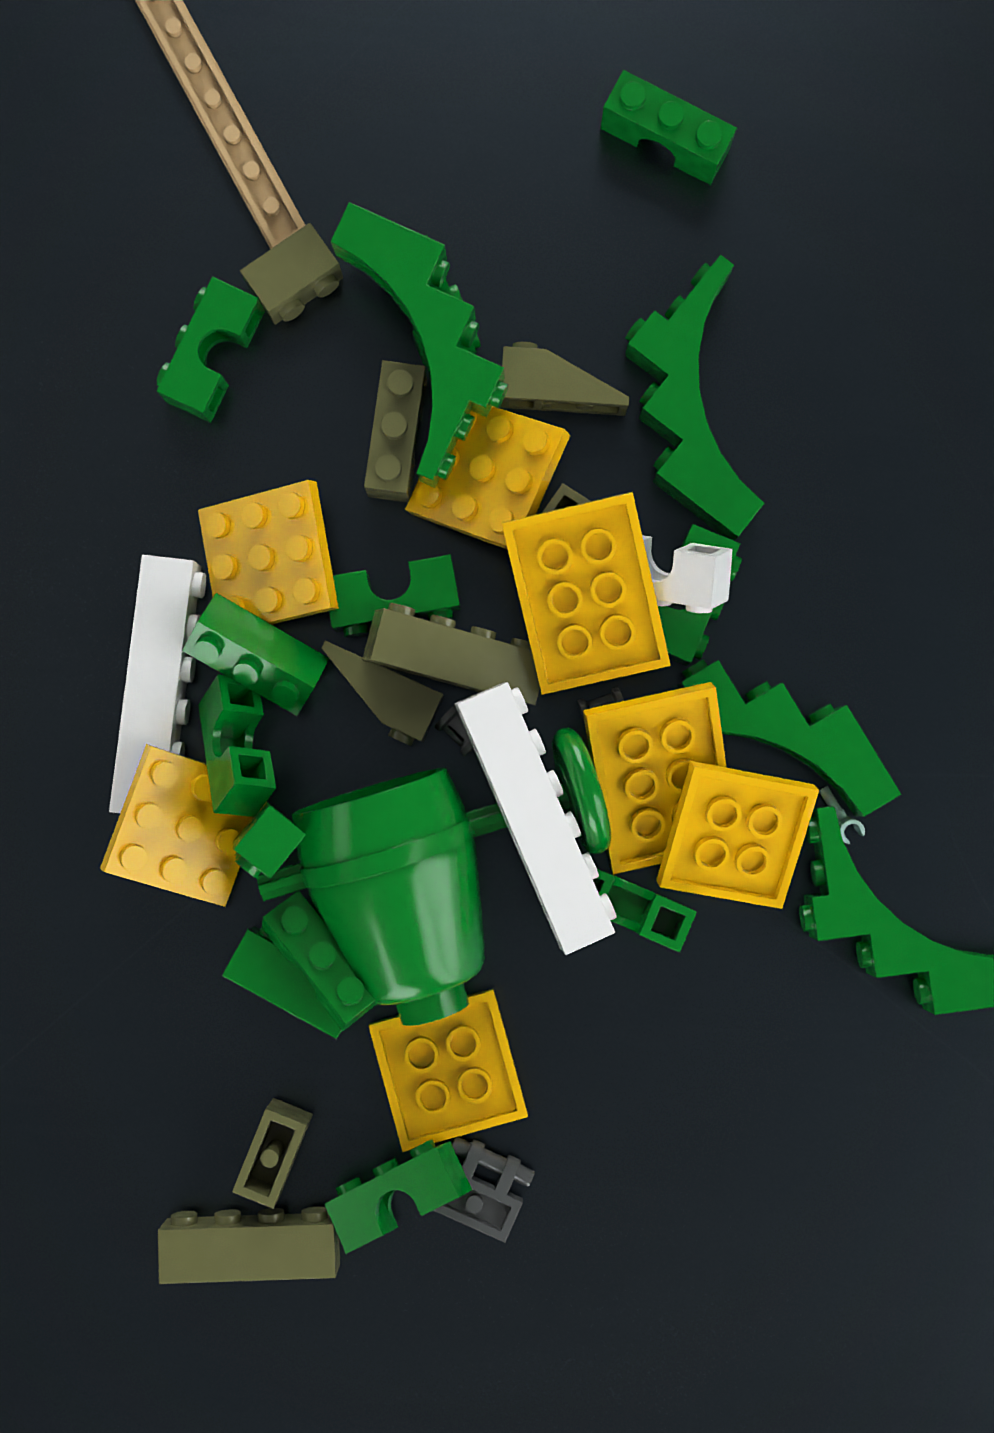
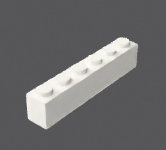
(157, 666)
(535, 817)

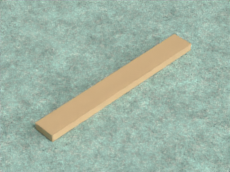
(222, 118)

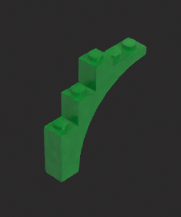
(409, 269)
(669, 352)
(829, 745)
(846, 907)

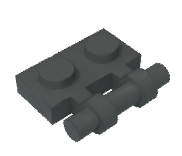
(487, 1206)

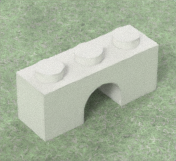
(697, 577)

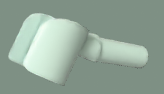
(843, 819)

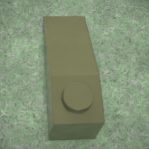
(552, 384)
(393, 698)

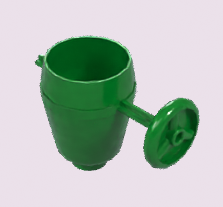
(402, 878)

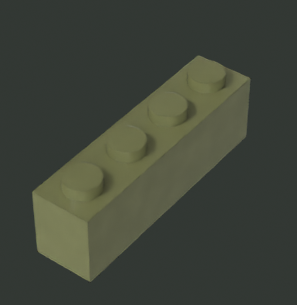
(449, 654)
(248, 1246)

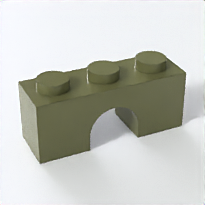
(395, 431)

